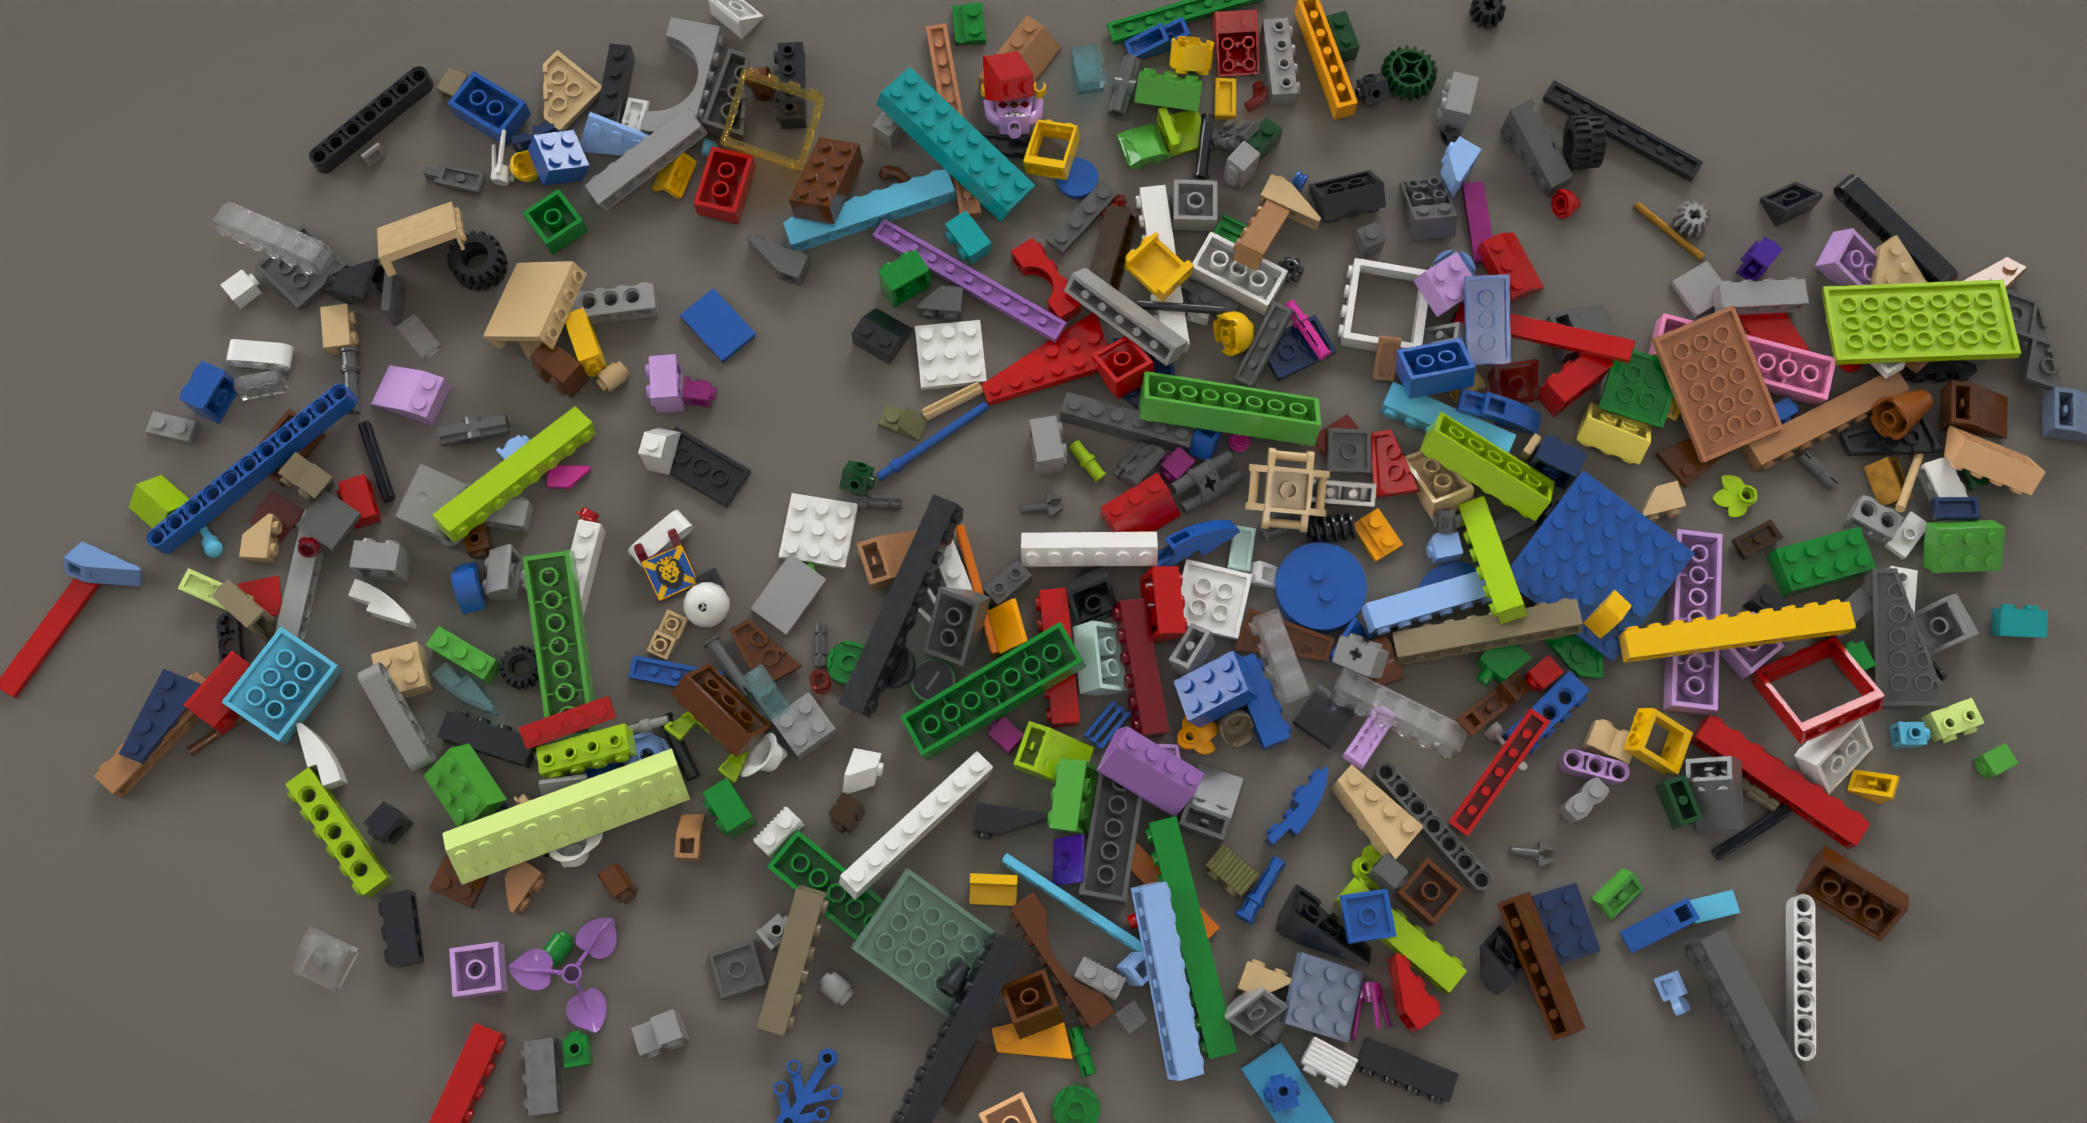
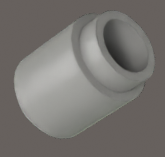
(836, 988)

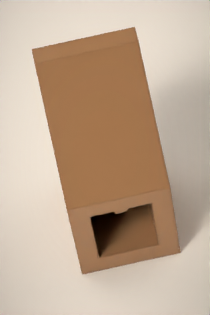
(690, 838)
(521, 884)

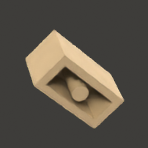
(338, 328)

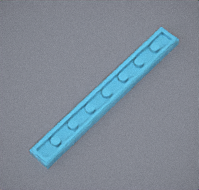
(1072, 903)

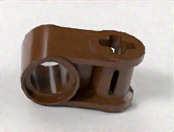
(761, 91)

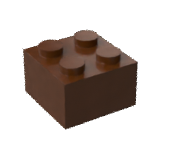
(560, 369)
(1428, 892)
(1032, 1004)

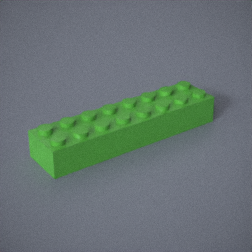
(1229, 408)
(559, 633)

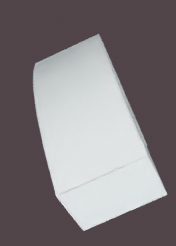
(380, 604)
(321, 758)

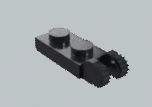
(1006, 144)

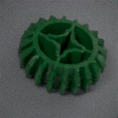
(1409, 80)

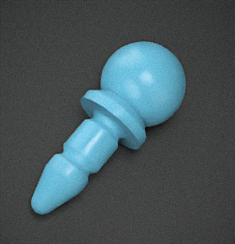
(210, 542)

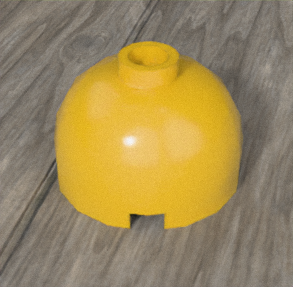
(1234, 332)

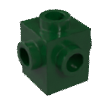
(857, 478)

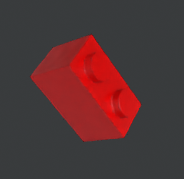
(359, 495)

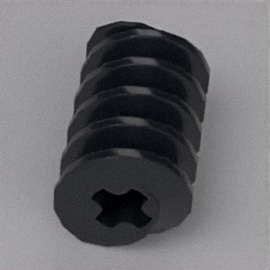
(1331, 527)

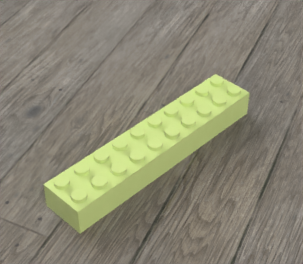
(565, 816)

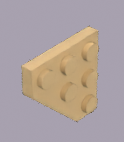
(566, 91)
(1895, 264)

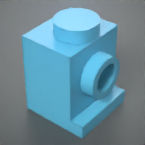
(1902, 735)

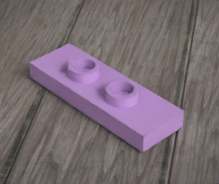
(1365, 743)

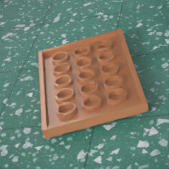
(1717, 384)

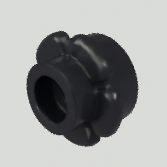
(1449, 135)

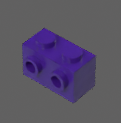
(1758, 259)

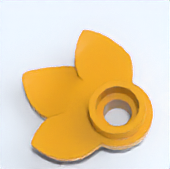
(1200, 737)

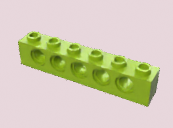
(376, 876)

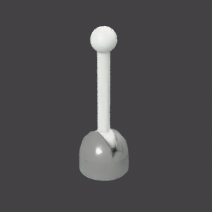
(1495, 732)

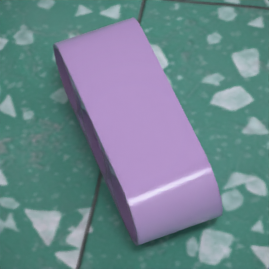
(1603, 764)

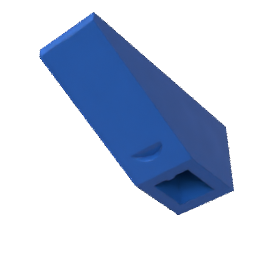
(1659, 925)

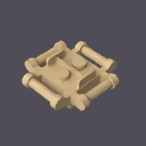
(1287, 490)

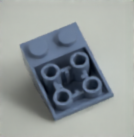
(2064, 414)

